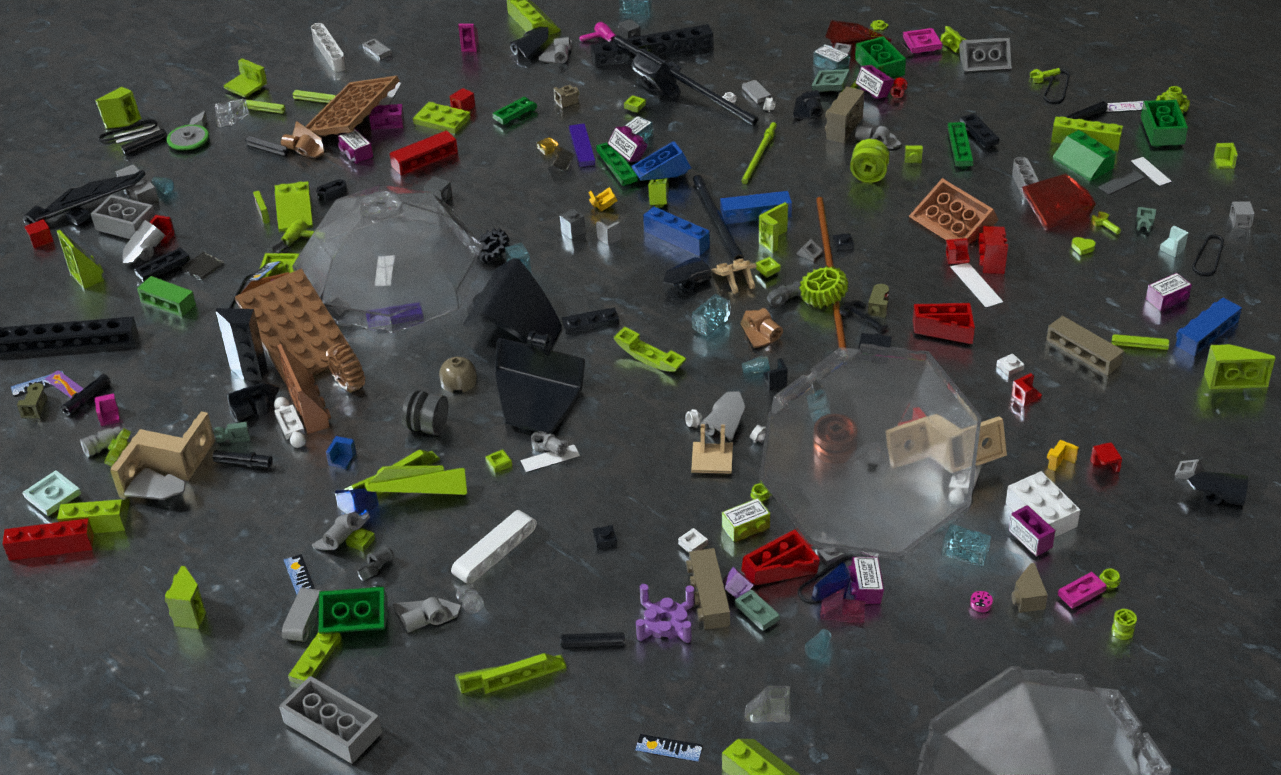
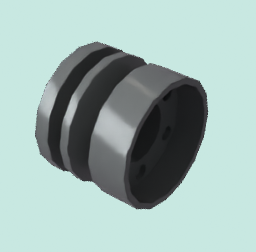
(425, 412)

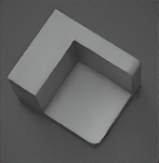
(608, 234)

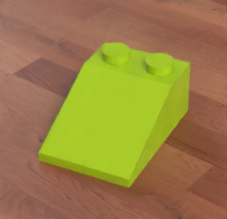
(293, 203)
(80, 263)
(1237, 367)

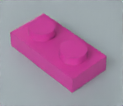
(1082, 590)

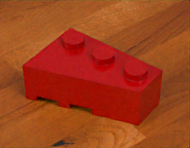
(993, 249)
(945, 321)
(780, 560)

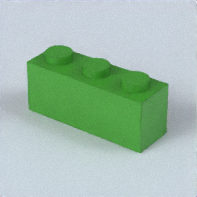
(166, 296)

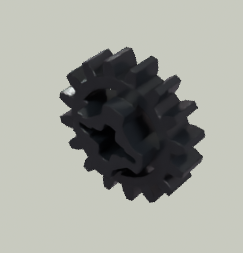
(492, 245)

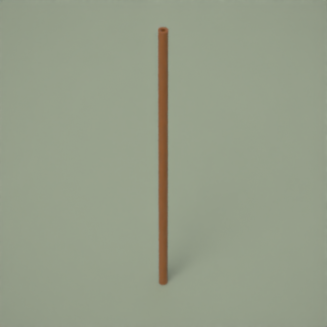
(829, 262)

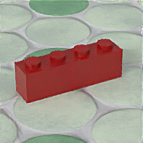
(423, 152)
(48, 539)

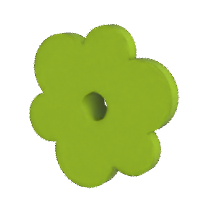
(879, 25)

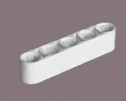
(328, 47)
(493, 547)

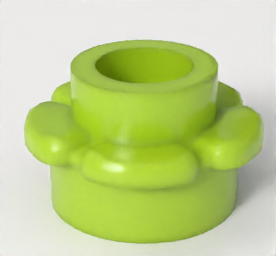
(760, 492)
(1110, 578)

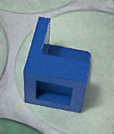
(341, 452)

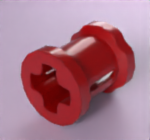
(898, 83)

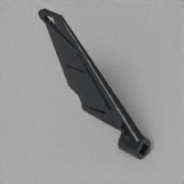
(82, 195)

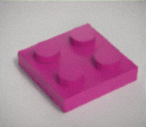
(922, 40)

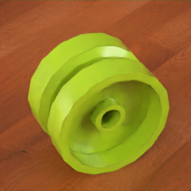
(870, 160)

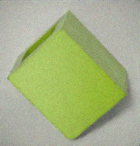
(1225, 155)

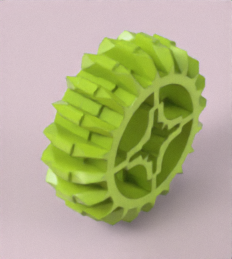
(824, 286)

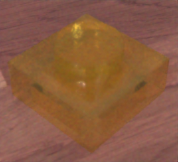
(547, 145)

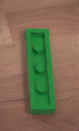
(960, 144)
(617, 164)

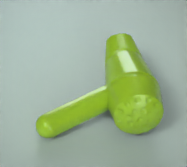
(295, 231)

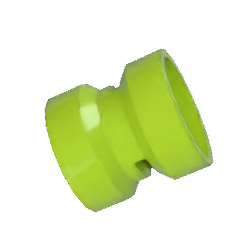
(1124, 624)

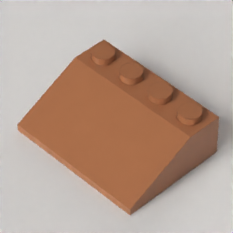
(953, 213)
(304, 393)

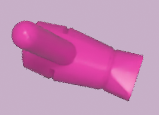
(601, 30)

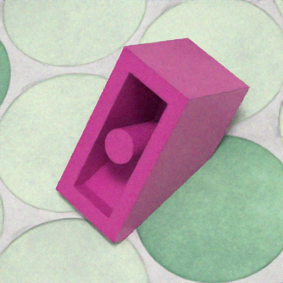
(468, 37)

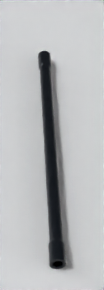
(745, 115)

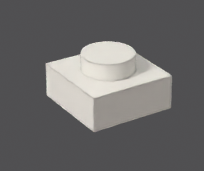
(1010, 365)
(692, 540)

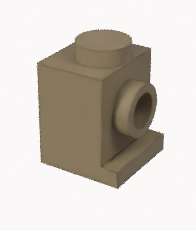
(566, 96)

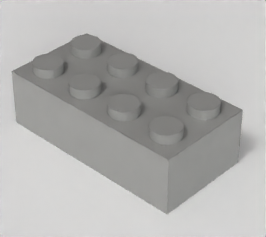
(331, 719)

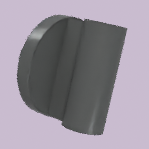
(278, 247)

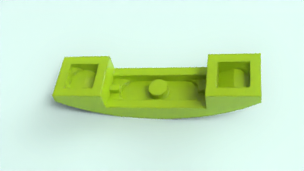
(649, 355)

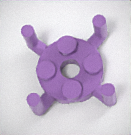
(666, 608)

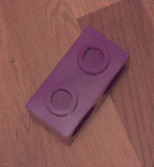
(387, 117)

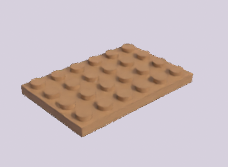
(351, 106)
(293, 316)

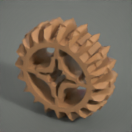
(345, 367)

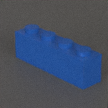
(749, 207)
(676, 231)
(1208, 326)

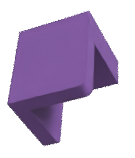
(736, 583)

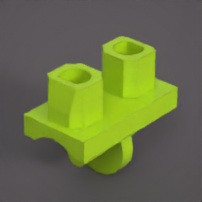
(951, 39)

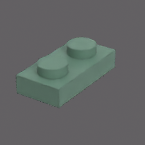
(757, 610)

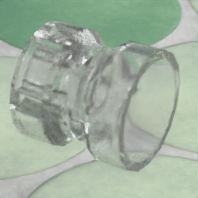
(470, 599)

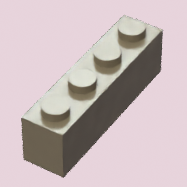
(1085, 345)
(709, 589)

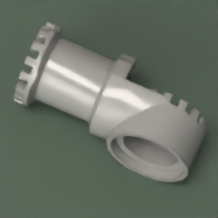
(549, 443)

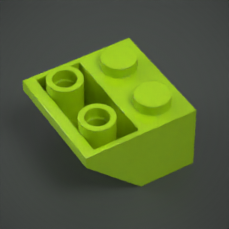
(118, 108)
(185, 601)

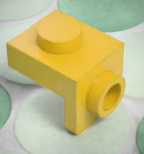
(603, 200)
(1062, 451)

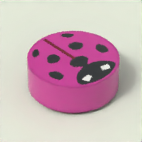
(981, 601)

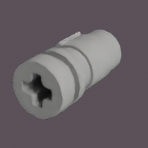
(100, 441)

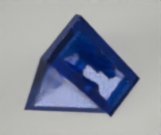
(356, 500)
(833, 582)

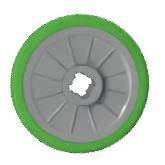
(187, 137)

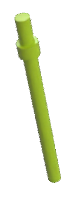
(768, 135)

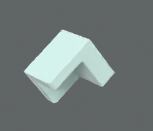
(1176, 242)

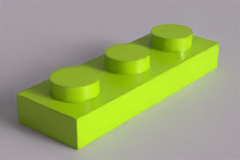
(314, 657)

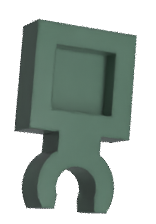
(1145, 218)
(234, 432)

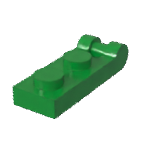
(514, 110)

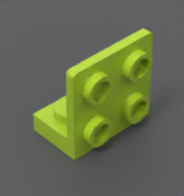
(250, 79)
(771, 225)

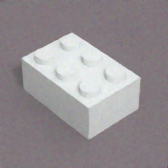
(1046, 500)

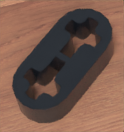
(331, 189)

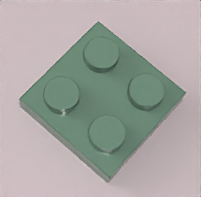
(831, 80)

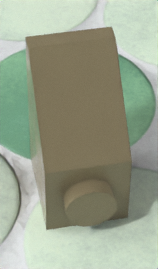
(1029, 591)

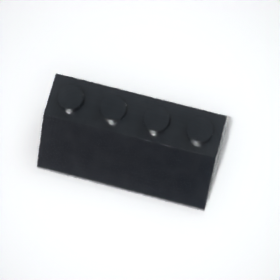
(242, 342)

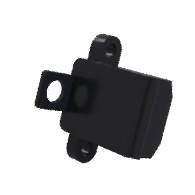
(656, 74)

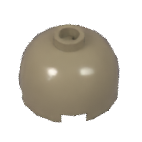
(457, 374)

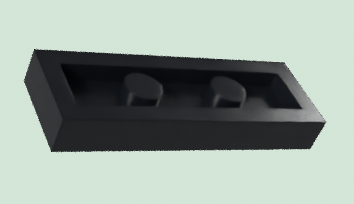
(980, 130)
(162, 264)
(590, 320)

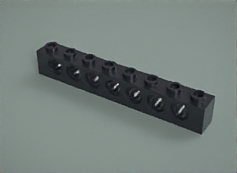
(657, 44)
(67, 335)

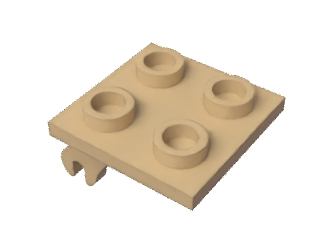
(739, 264)
(712, 457)

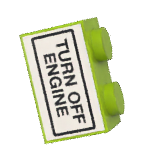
(746, 520)

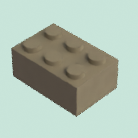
(844, 114)

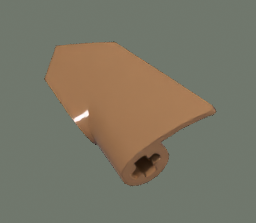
(303, 142)
(760, 327)

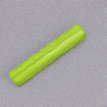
(312, 96)
(265, 106)
(1140, 342)

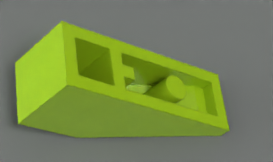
(658, 192)

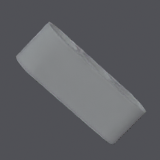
(1023, 173)
(302, 615)

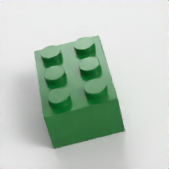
(881, 55)
(1164, 122)

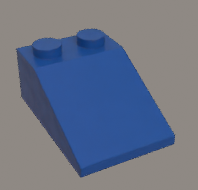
(663, 163)

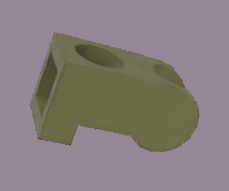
(879, 301)
(34, 402)

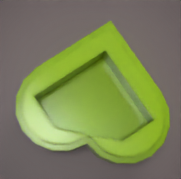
(1083, 246)

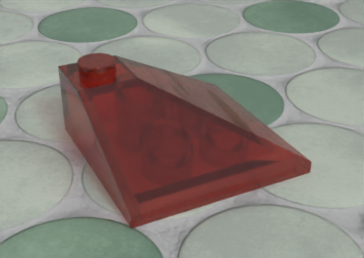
(850, 33)
(1058, 200)

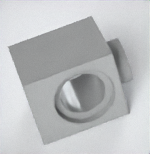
(1241, 215)

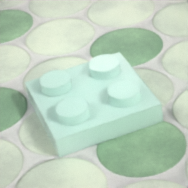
(51, 492)

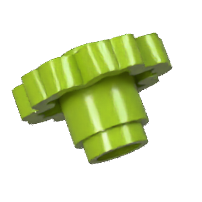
(1176, 93)
(117, 446)

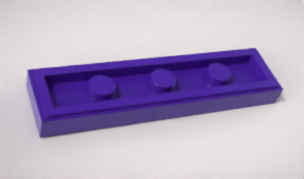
(582, 145)

